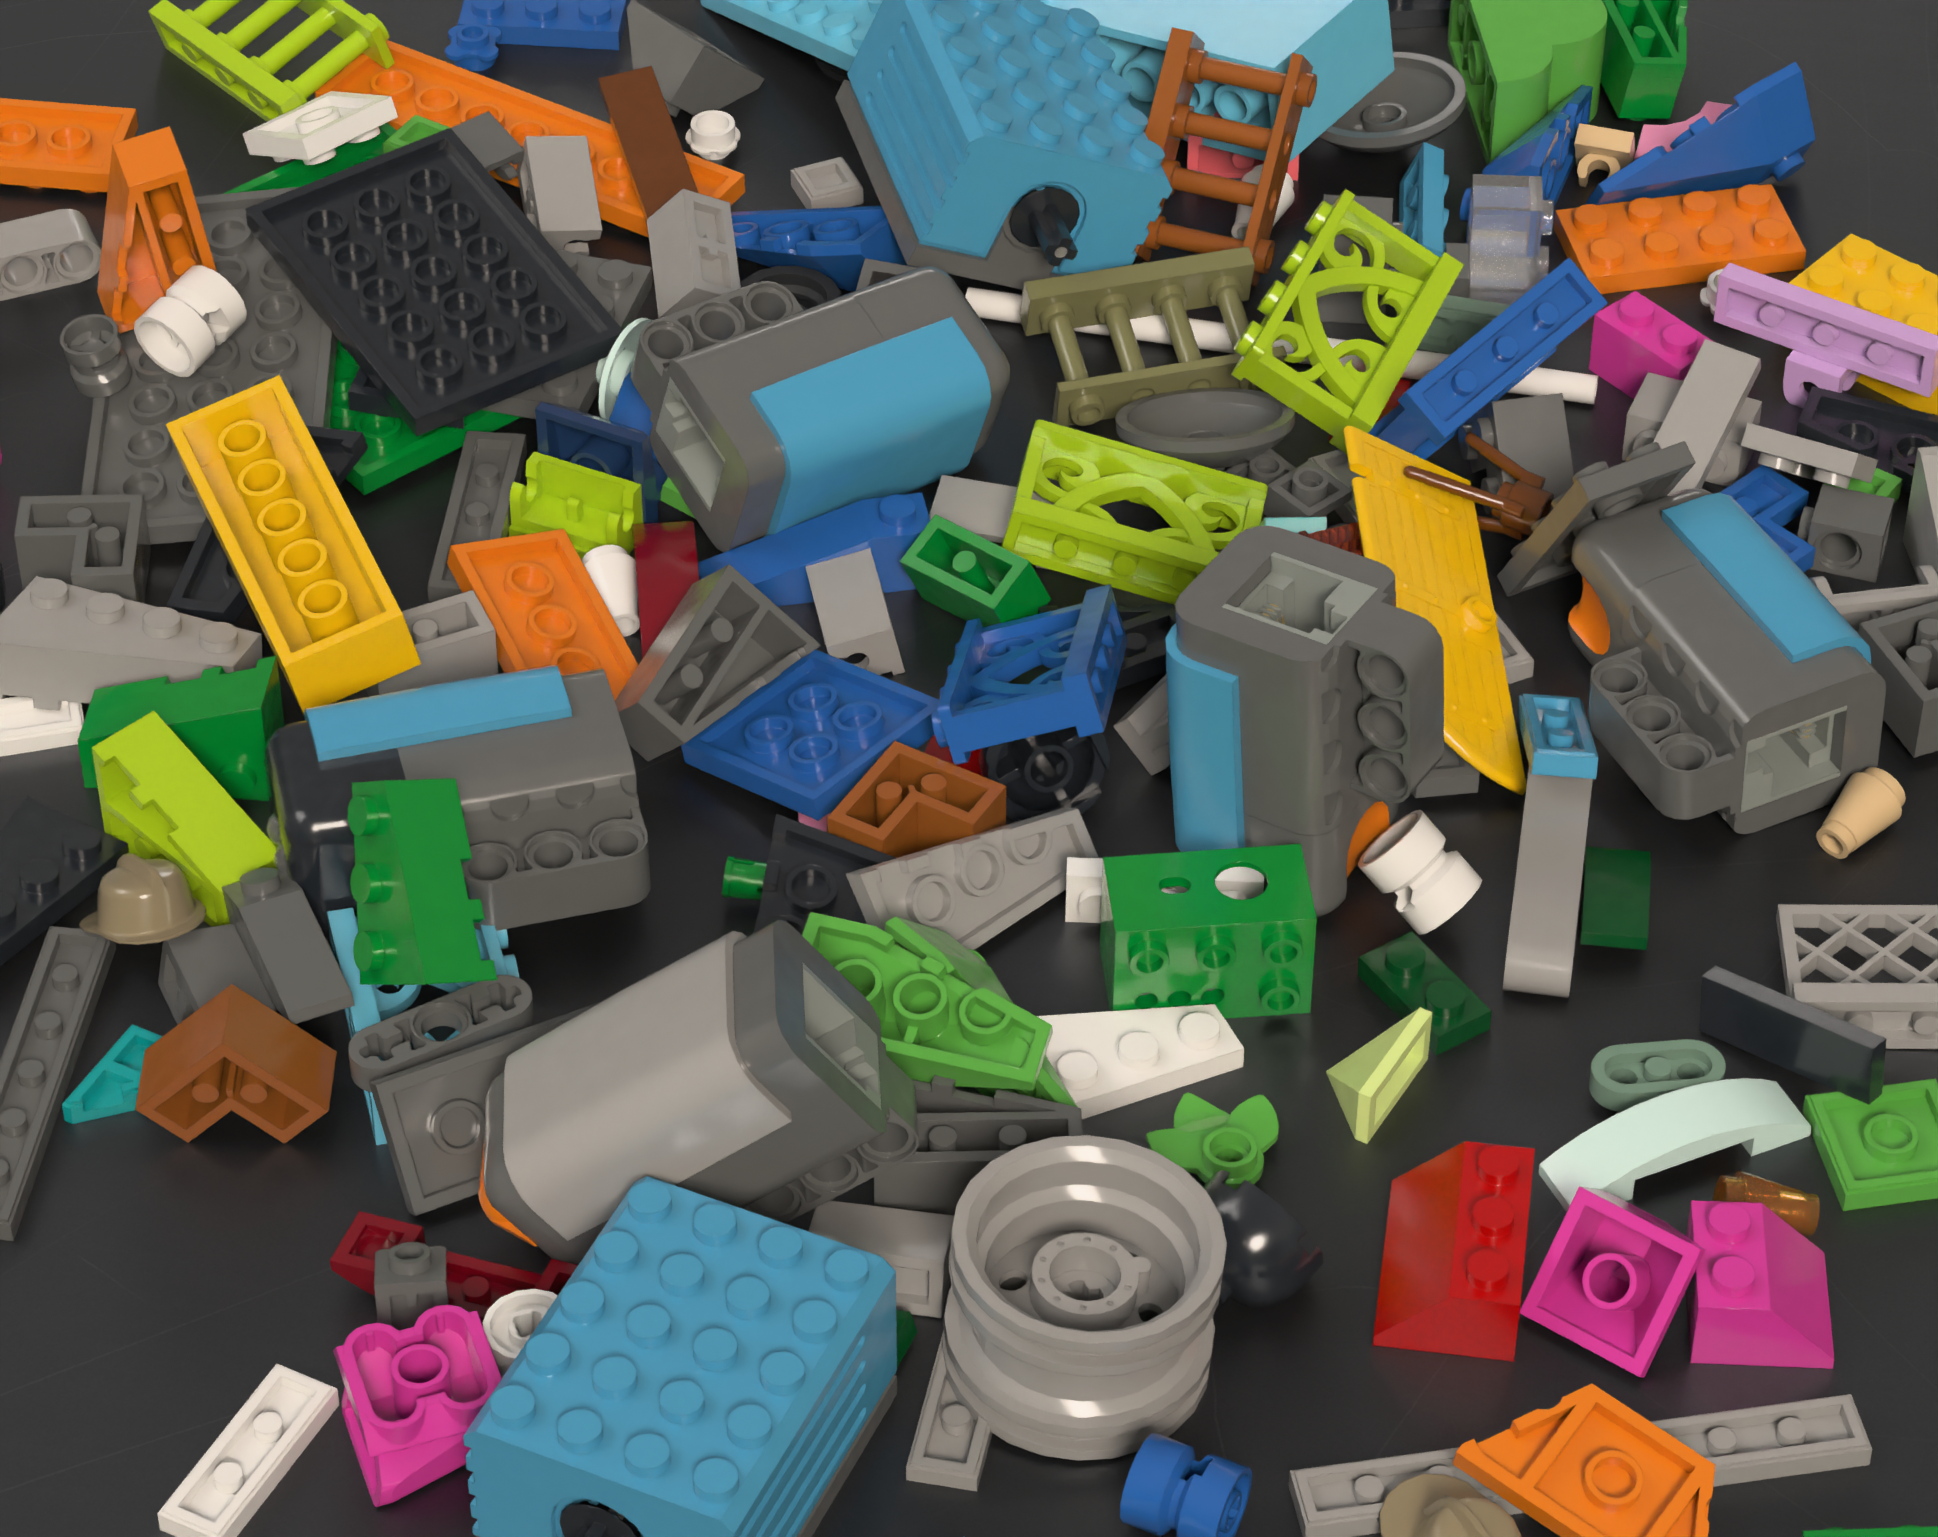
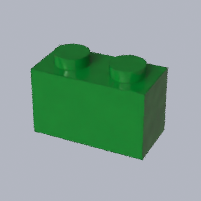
(972, 575)

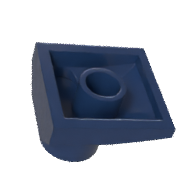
(601, 447)

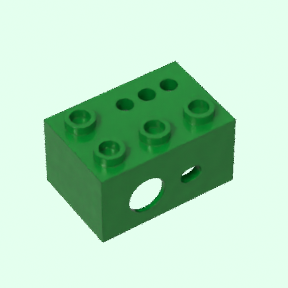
(1201, 944)

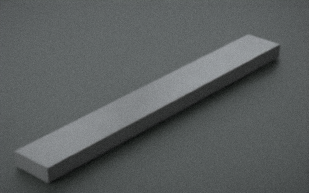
(1740, 1442)

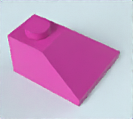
(1613, 1279)

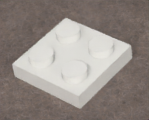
(321, 126)

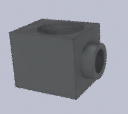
(1848, 532)

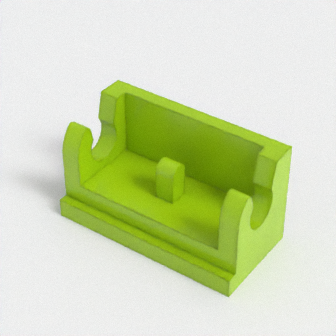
(582, 501)

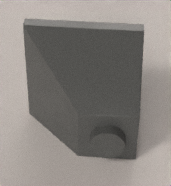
(687, 67)

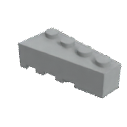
(73, 640)

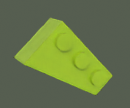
(176, 811)

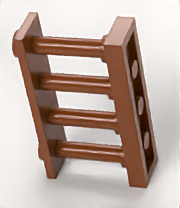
(1175, 119)

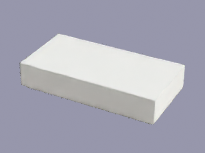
(35, 729)

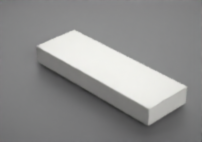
(249, 1456)

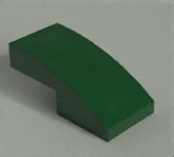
(1615, 898)

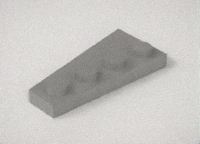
(976, 882)

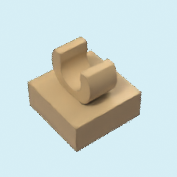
(1602, 150)

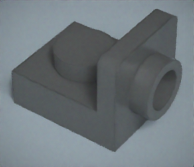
(409, 1282)

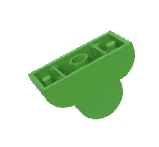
(1524, 61)

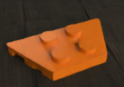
(1595, 1471)

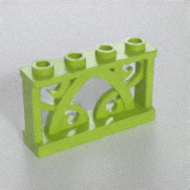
(1413, 293)
(1088, 542)

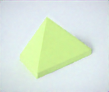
(1380, 1072)

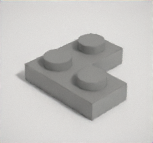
(1808, 457)

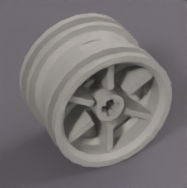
(1082, 1296)

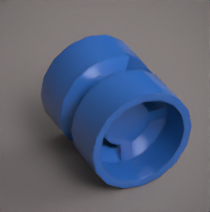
(1180, 1493)

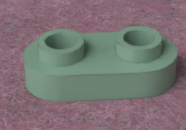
(1641, 1071)

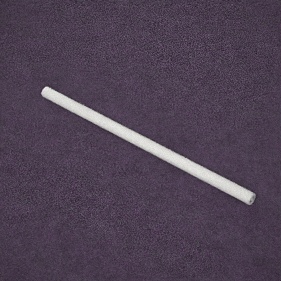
(1214, 337)

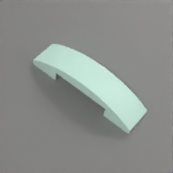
(1672, 1132)

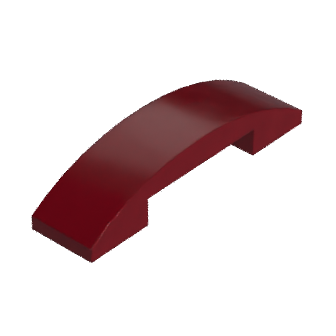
(664, 573)
(470, 1281)

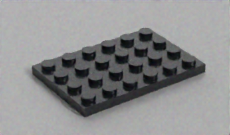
(434, 280)

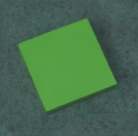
(1879, 1149)

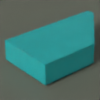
(113, 1082)

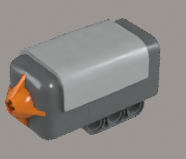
(718, 1074)

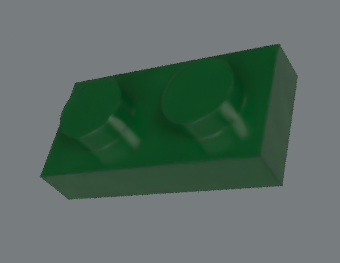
(1412, 977)

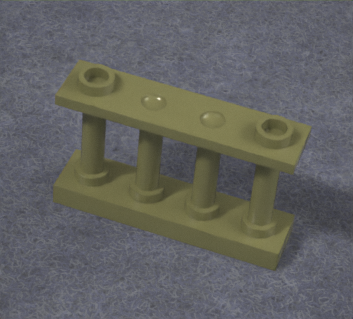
(1135, 292)

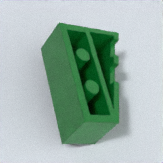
(1644, 56)
(215, 716)
(413, 885)

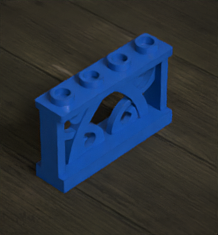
(1491, 362)
(1078, 641)

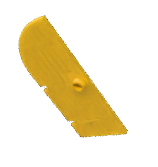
(1441, 575)

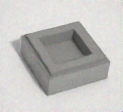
(827, 185)

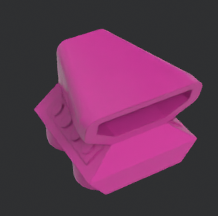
(414, 1397)

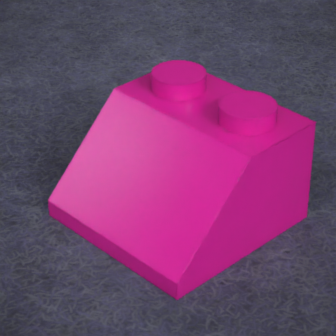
(1638, 339)
(1756, 1290)

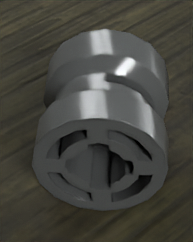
(95, 355)

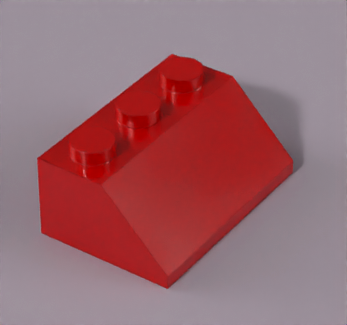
(1456, 1253)

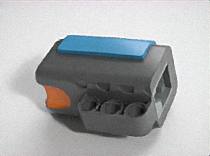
(808, 410)
(1719, 665)
(1298, 704)

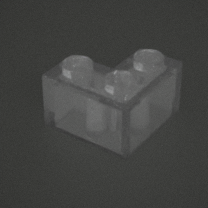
(1505, 236)

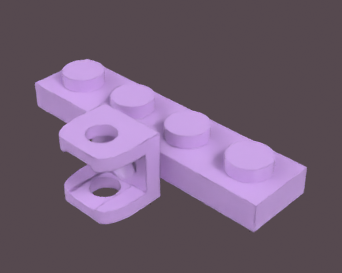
(1827, 337)

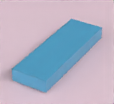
(1557, 736)

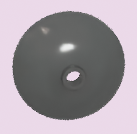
(1403, 109)
(1206, 425)

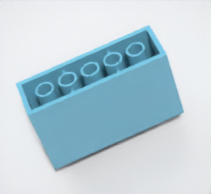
(1340, 38)

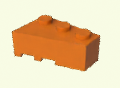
(148, 226)

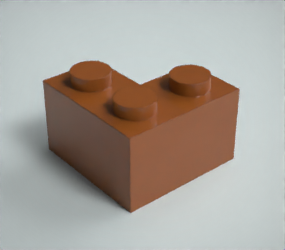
(917, 804)
(236, 1060)

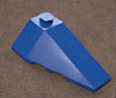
(1744, 146)
(1543, 149)
(818, 239)
(779, 560)

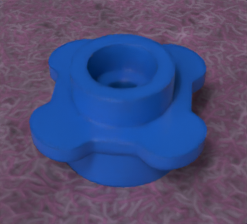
(473, 46)

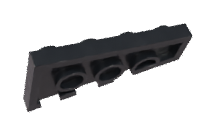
(809, 875)

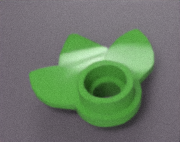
(1214, 1141)

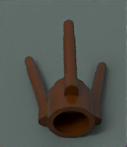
(1515, 504)

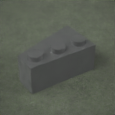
(706, 661)
(961, 1137)

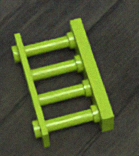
(252, 78)

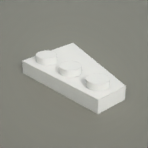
(1139, 1053)

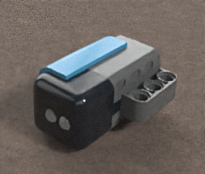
(536, 777)

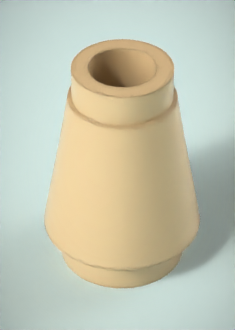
(1862, 810)

